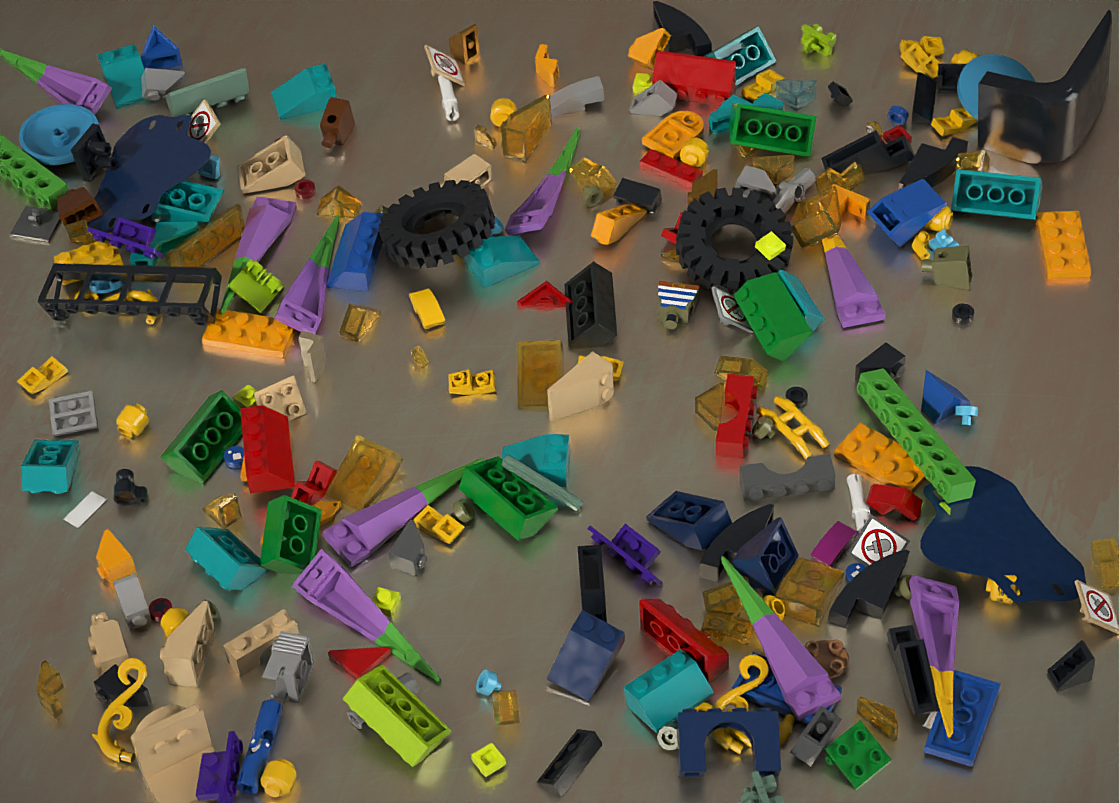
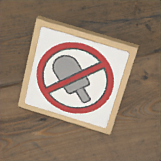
(444, 65)
(203, 123)
(1097, 607)

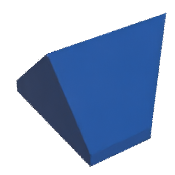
(160, 52)
(940, 398)

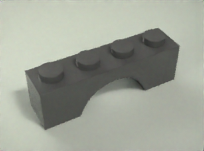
(760, 482)

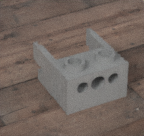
(290, 666)

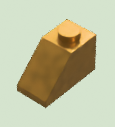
(465, 44)
(706, 183)

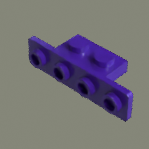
(132, 236)
(634, 548)
(219, 772)

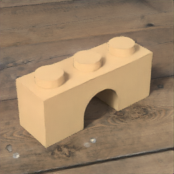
(245, 650)

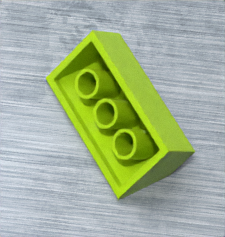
(396, 715)

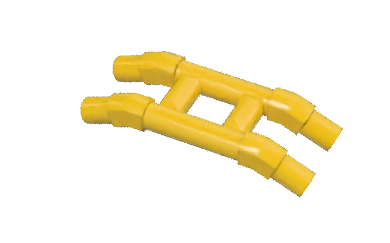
(794, 435)

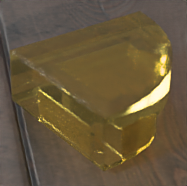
(483, 138)

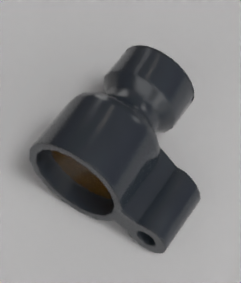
(126, 491)

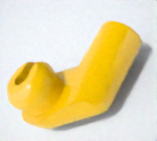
(919, 245)

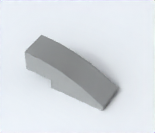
(575, 96)

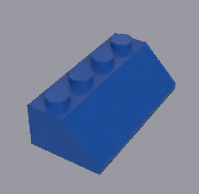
(357, 253)

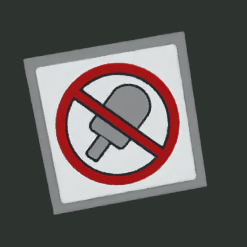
(729, 310)

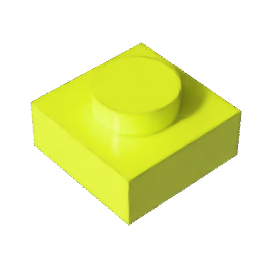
(642, 82)
(770, 245)
(245, 397)
(386, 600)
(488, 759)

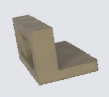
(313, 354)

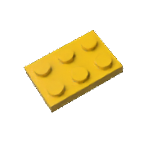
(93, 253)

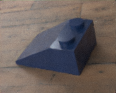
(691, 519)
(767, 558)
(586, 655)

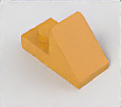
(852, 202)

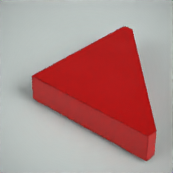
(544, 296)
(359, 661)

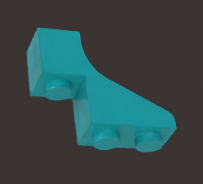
(720, 118)
(167, 237)

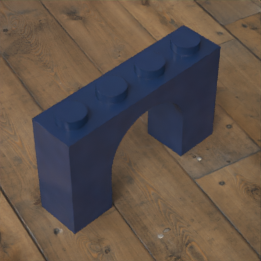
(758, 726)

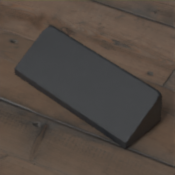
(924, 99)
(570, 762)

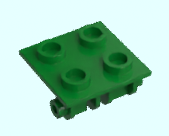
(857, 754)

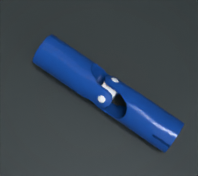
(259, 747)

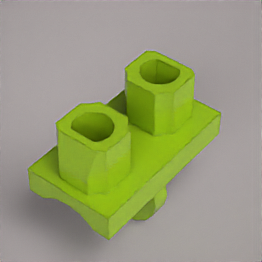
(815, 40)

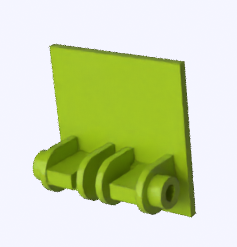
(256, 285)

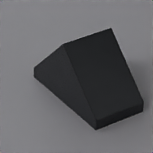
(1073, 667)

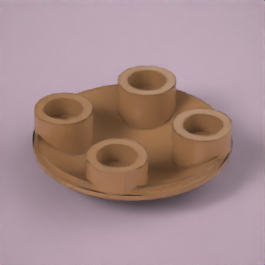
(829, 655)

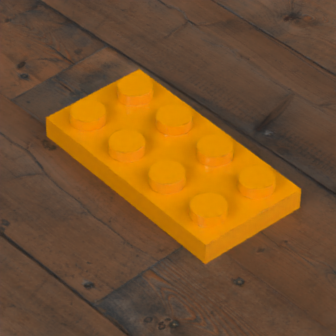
(1063, 245)
(249, 333)
(879, 458)

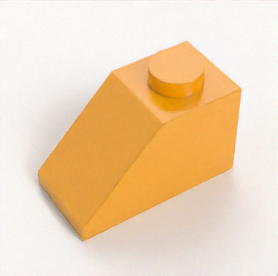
(645, 47)
(113, 559)

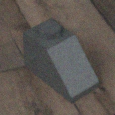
(408, 551)
(815, 735)

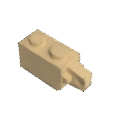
(472, 170)
(107, 642)

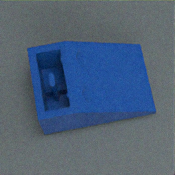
(907, 210)

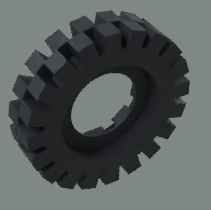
(711, 213)
(404, 219)

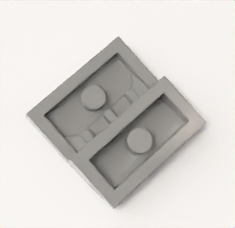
(73, 413)

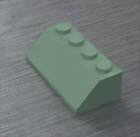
(215, 91)

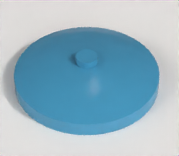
(975, 70)
(54, 131)

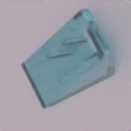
(796, 92)

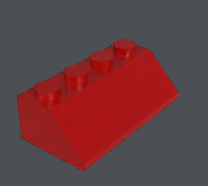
(696, 77)
(267, 449)
(675, 633)

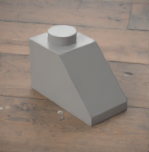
(159, 82)
(654, 100)
(758, 181)
(132, 601)

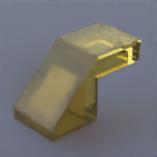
(596, 174)
(847, 179)
(78, 233)
(741, 366)
(1106, 555)
(48, 685)

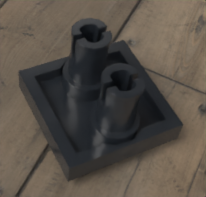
(93, 153)

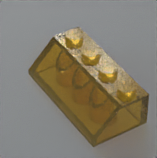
(209, 240)

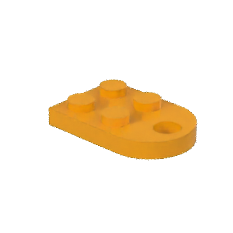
(673, 132)

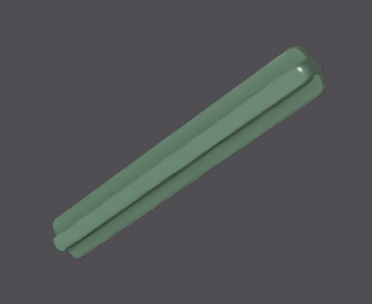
(542, 483)

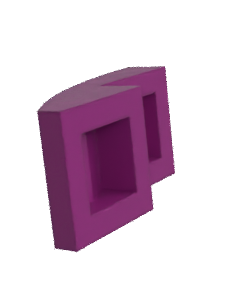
(834, 543)

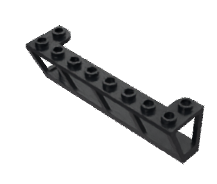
(62, 308)

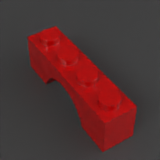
(731, 436)

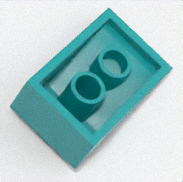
(123, 73)
(304, 92)
(187, 203)
(500, 259)
(545, 455)
(49, 466)

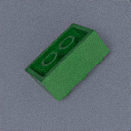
(289, 535)

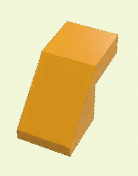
(546, 67)

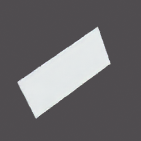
(85, 509)

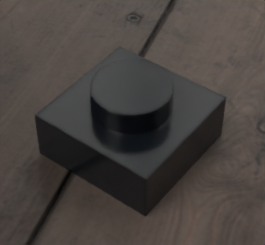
(839, 94)

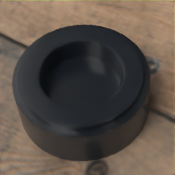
(963, 313)
(798, 396)

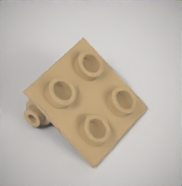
(282, 397)

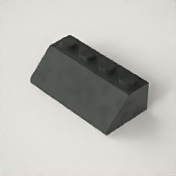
(592, 314)

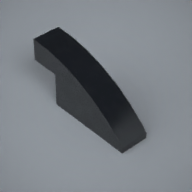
(683, 30)
(871, 154)
(933, 163)
(732, 538)
(592, 581)
(869, 589)
(913, 669)

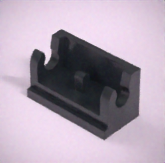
(948, 77)
(638, 194)

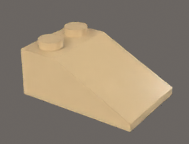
(272, 167)
(581, 388)
(188, 648)

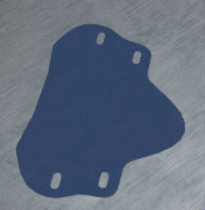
(147, 167)
(999, 537)

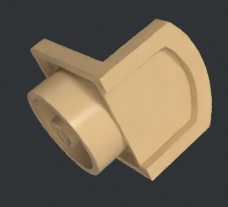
(171, 750)

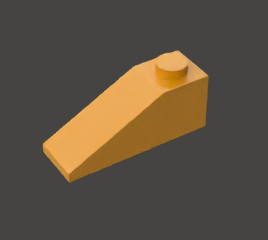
(616, 222)

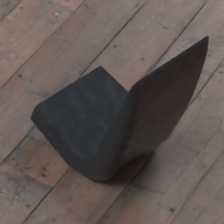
(1046, 119)

